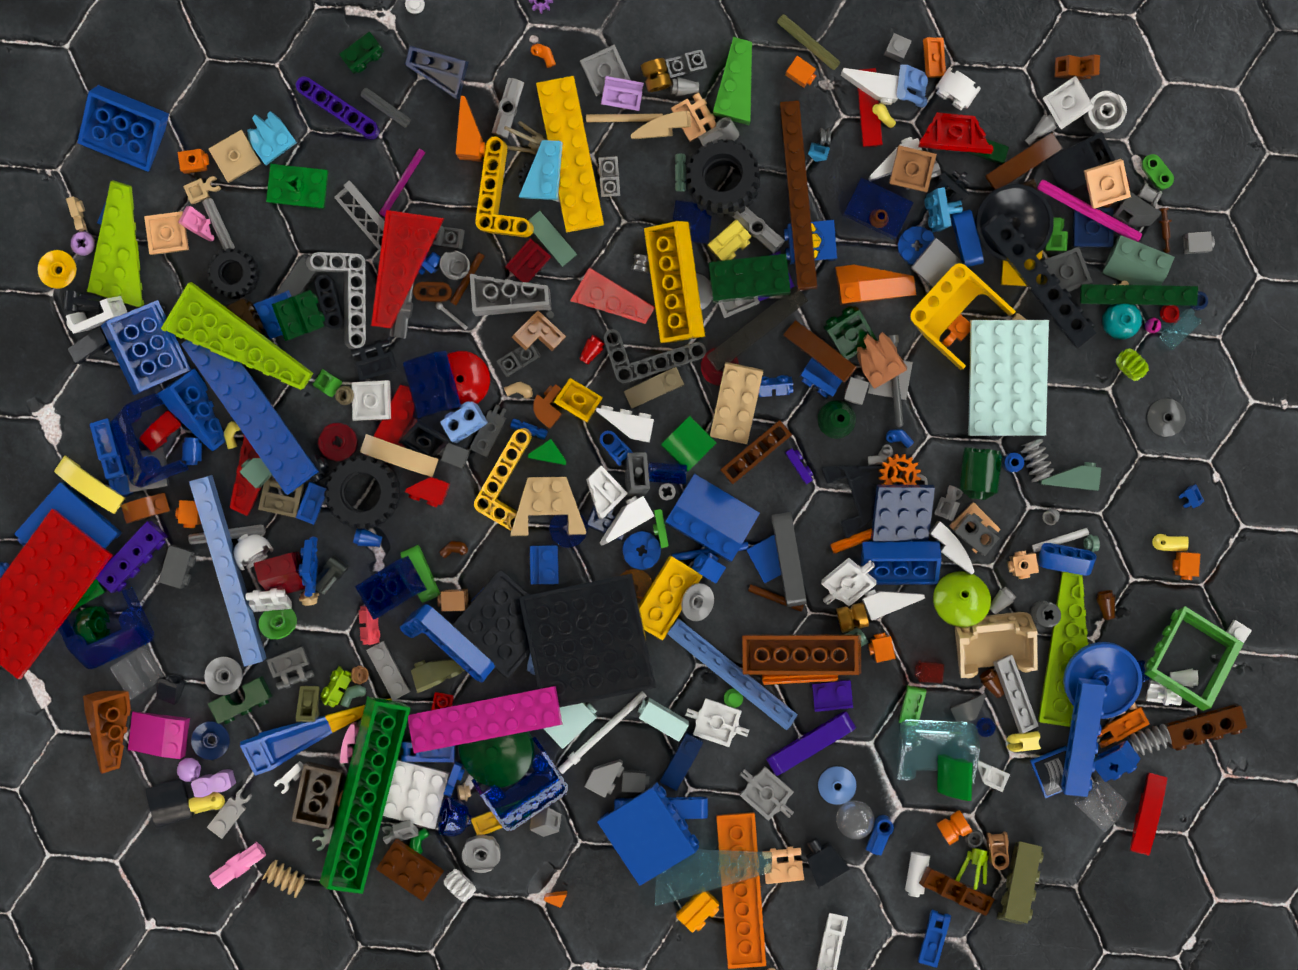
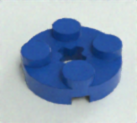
(908, 238)
(651, 545)

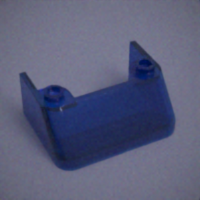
(140, 470)
(134, 634)
(528, 796)

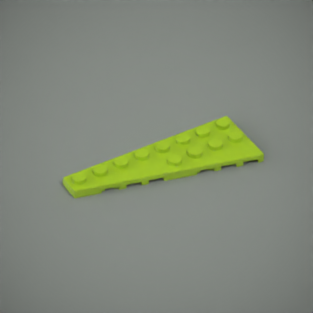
(215, 327)
(1066, 640)

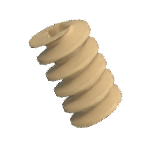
(284, 878)

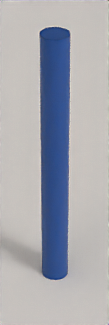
(693, 554)

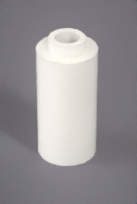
(917, 867)

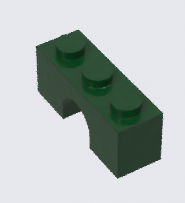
(255, 694)

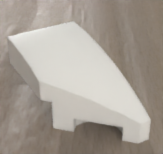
(993, 776)

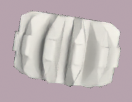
(459, 885)

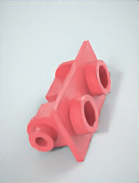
(370, 633)

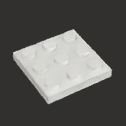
(416, 794)

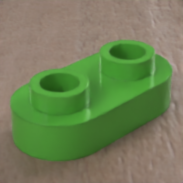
(1156, 173)

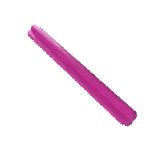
(1087, 210)

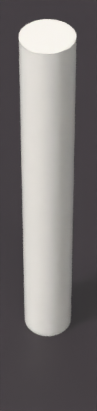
(1062, 539)

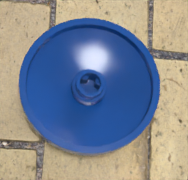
(1112, 666)

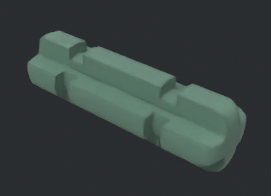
(680, 172)

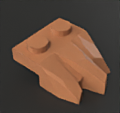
(880, 360)

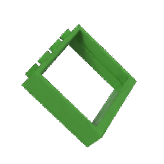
(1222, 670)

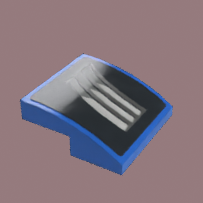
(1049, 771)

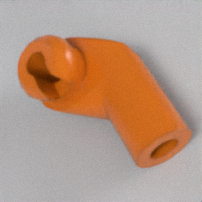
(543, 52)

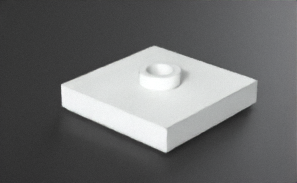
(1068, 102)
(371, 400)

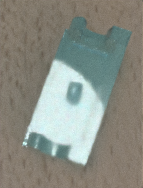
(1180, 329)

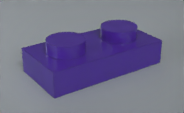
(804, 472)

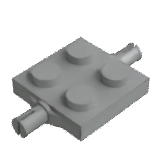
(766, 793)

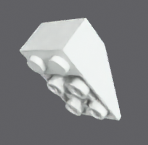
(633, 426)

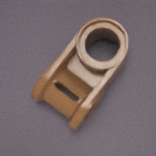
(998, 845)

